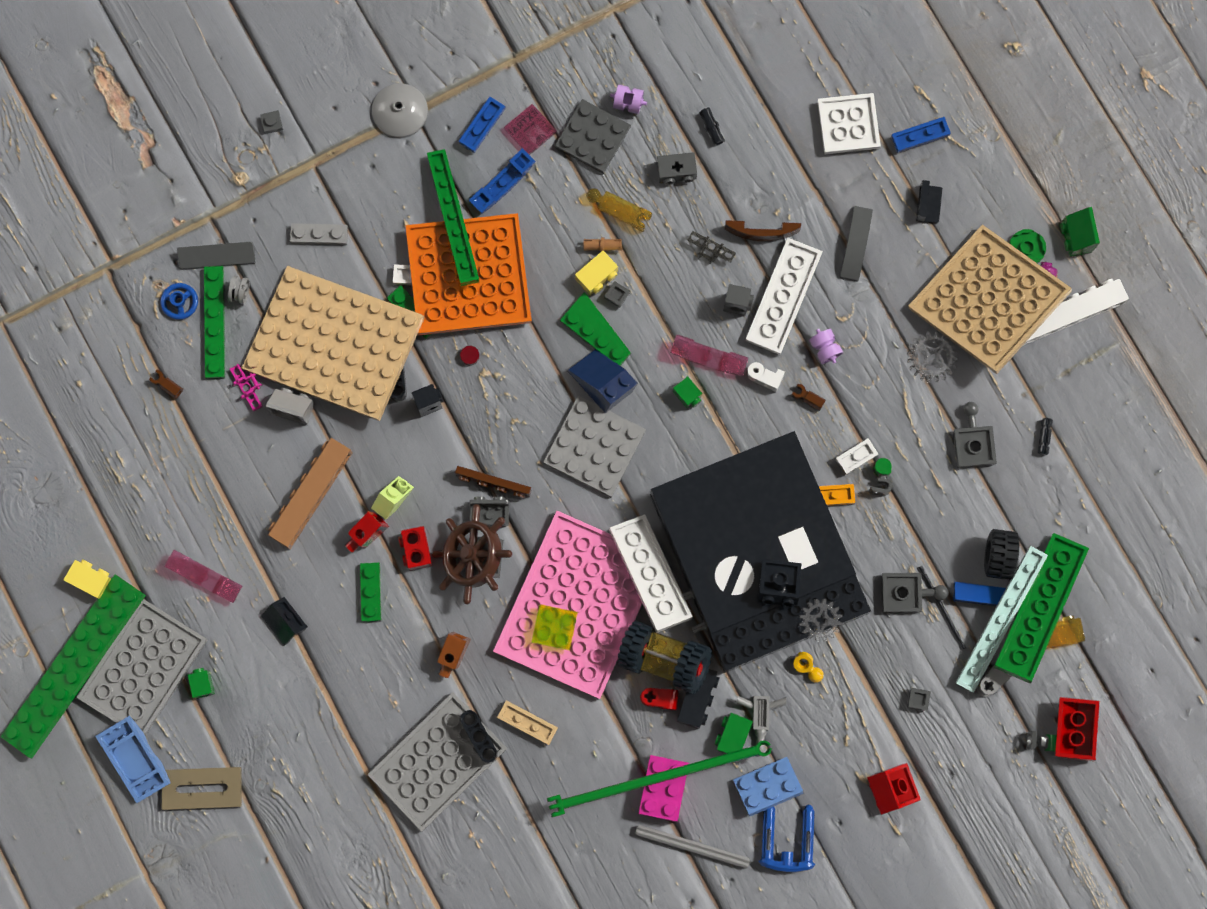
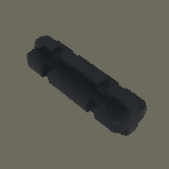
(1045, 436)

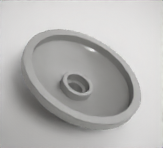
(402, 121)

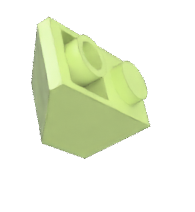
(392, 497)

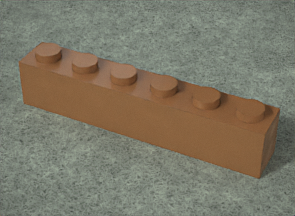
(310, 493)

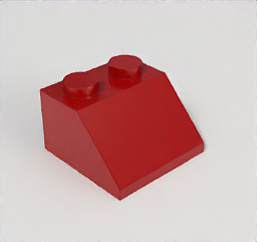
(893, 788)

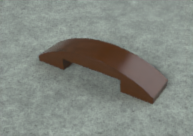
(737, 229)

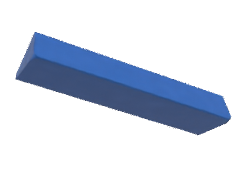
(977, 593)

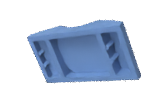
(133, 759)

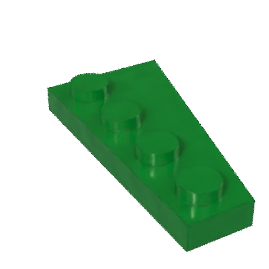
(593, 328)

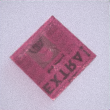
(530, 129)

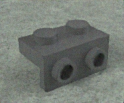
(491, 509)

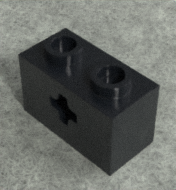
(428, 400)

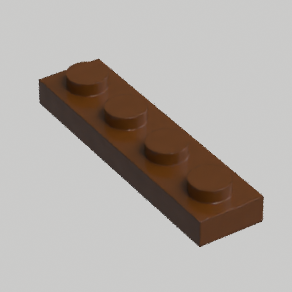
(485, 480)

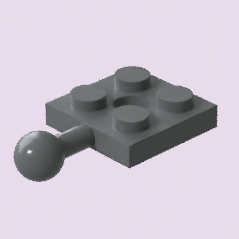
(982, 435)
(913, 584)

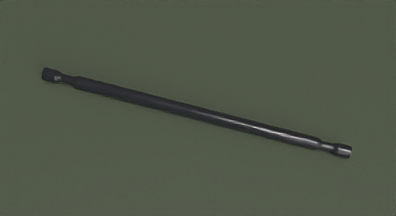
(943, 609)

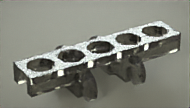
(707, 241)

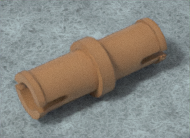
(602, 244)

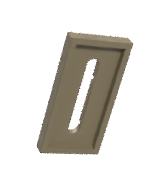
(230, 798)

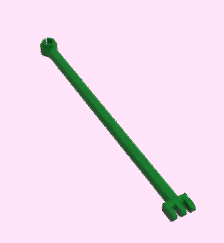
(655, 778)

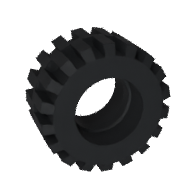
(1001, 554)

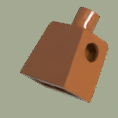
(455, 645)

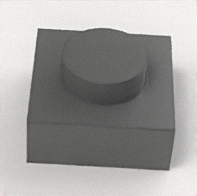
(271, 122)
(617, 294)
(919, 699)

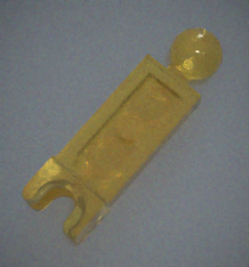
(619, 208)

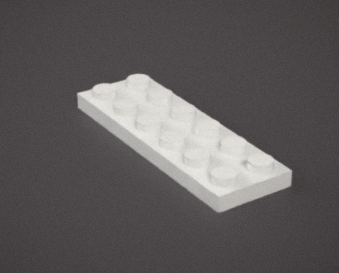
(783, 296)
(650, 573)

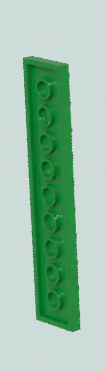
(73, 666)

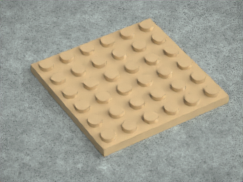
(989, 299)

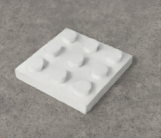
(848, 123)

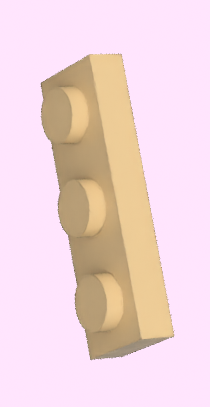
(527, 722)

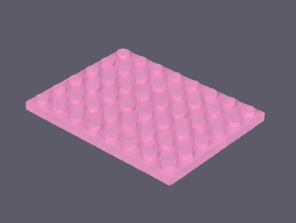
(579, 573)

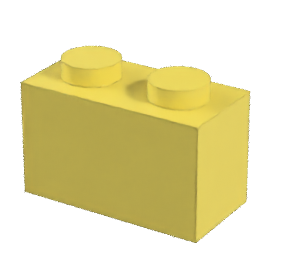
(596, 273)
(87, 579)

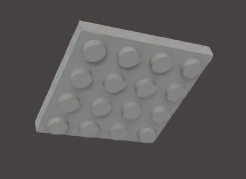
(594, 446)

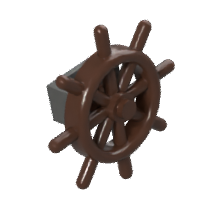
(480, 555)

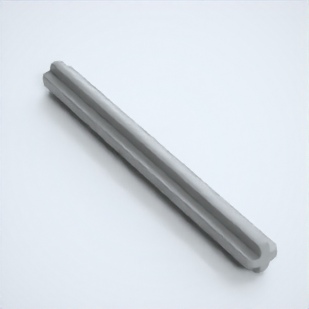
(692, 846)

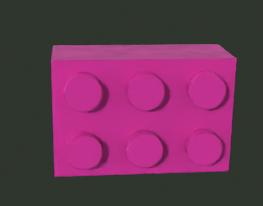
(663, 798)

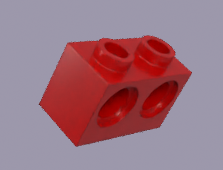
(420, 547)

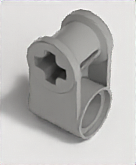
(995, 679)

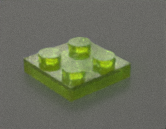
(554, 627)

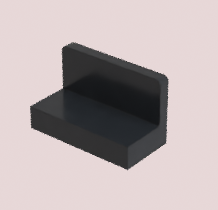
(929, 203)
(283, 620)

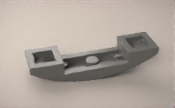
(856, 243)

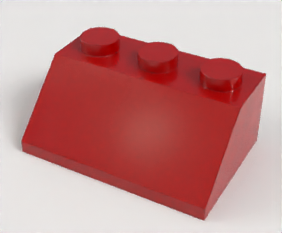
(1077, 729)

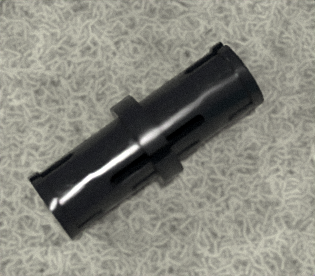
(711, 126)

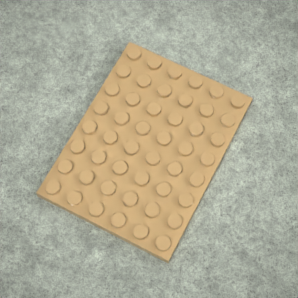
(333, 343)

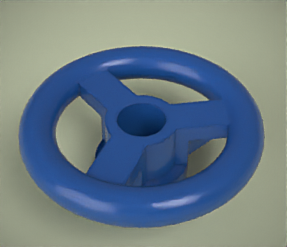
(174, 296)

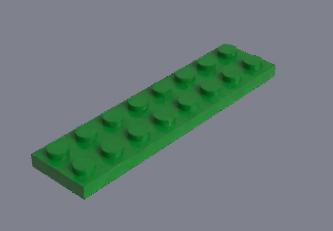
(1041, 609)

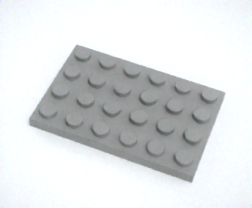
(142, 667)
(434, 763)

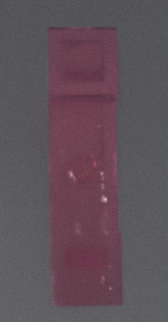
(709, 356)
(203, 576)

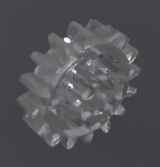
(819, 629)

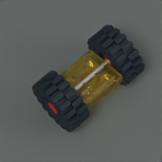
(663, 656)

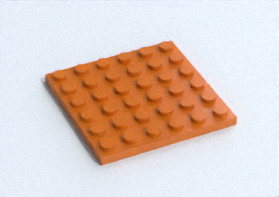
(502, 287)

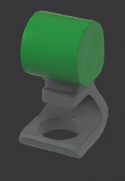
(882, 469)
(1047, 742)

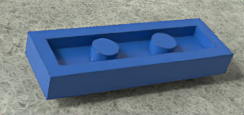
(482, 124)
(920, 134)

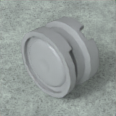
(238, 290)

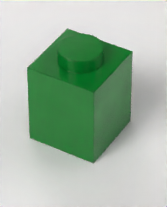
(688, 393)
(201, 683)

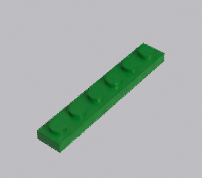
(214, 322)

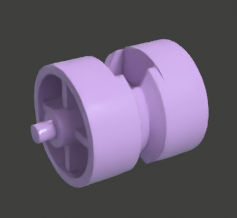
(628, 99)
(827, 349)

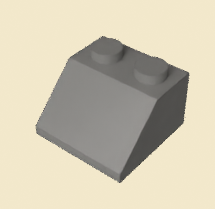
(290, 406)

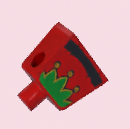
(372, 526)

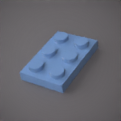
(768, 786)

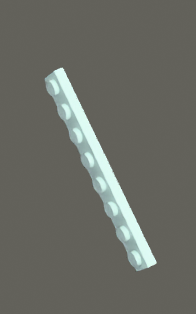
(1001, 619)

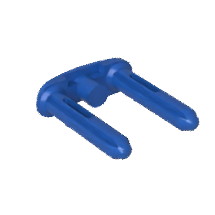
(786, 863)

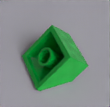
(1080, 232)

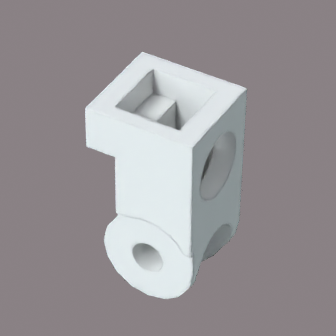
(765, 377)

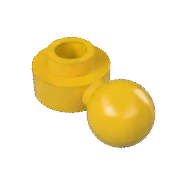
(814, 673)

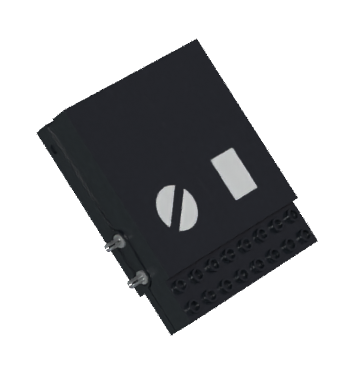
(751, 511)

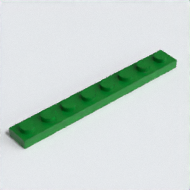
(453, 217)

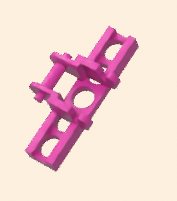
(251, 391)

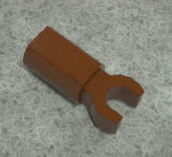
(167, 385)
(809, 397)

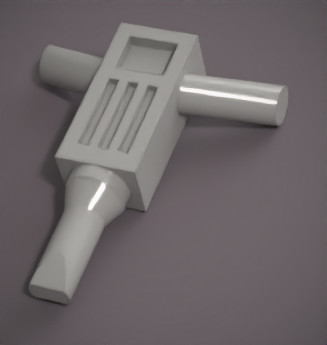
(761, 713)

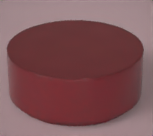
(469, 355)

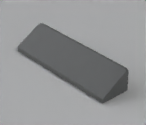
(216, 255)

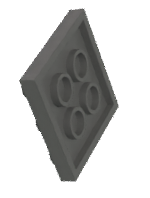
(593, 136)

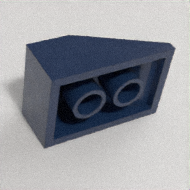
(603, 380)

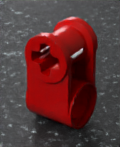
(662, 699)

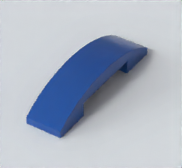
(503, 182)

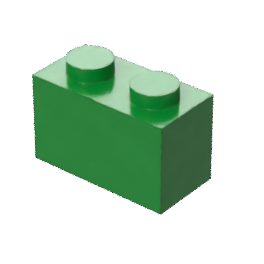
(734, 733)

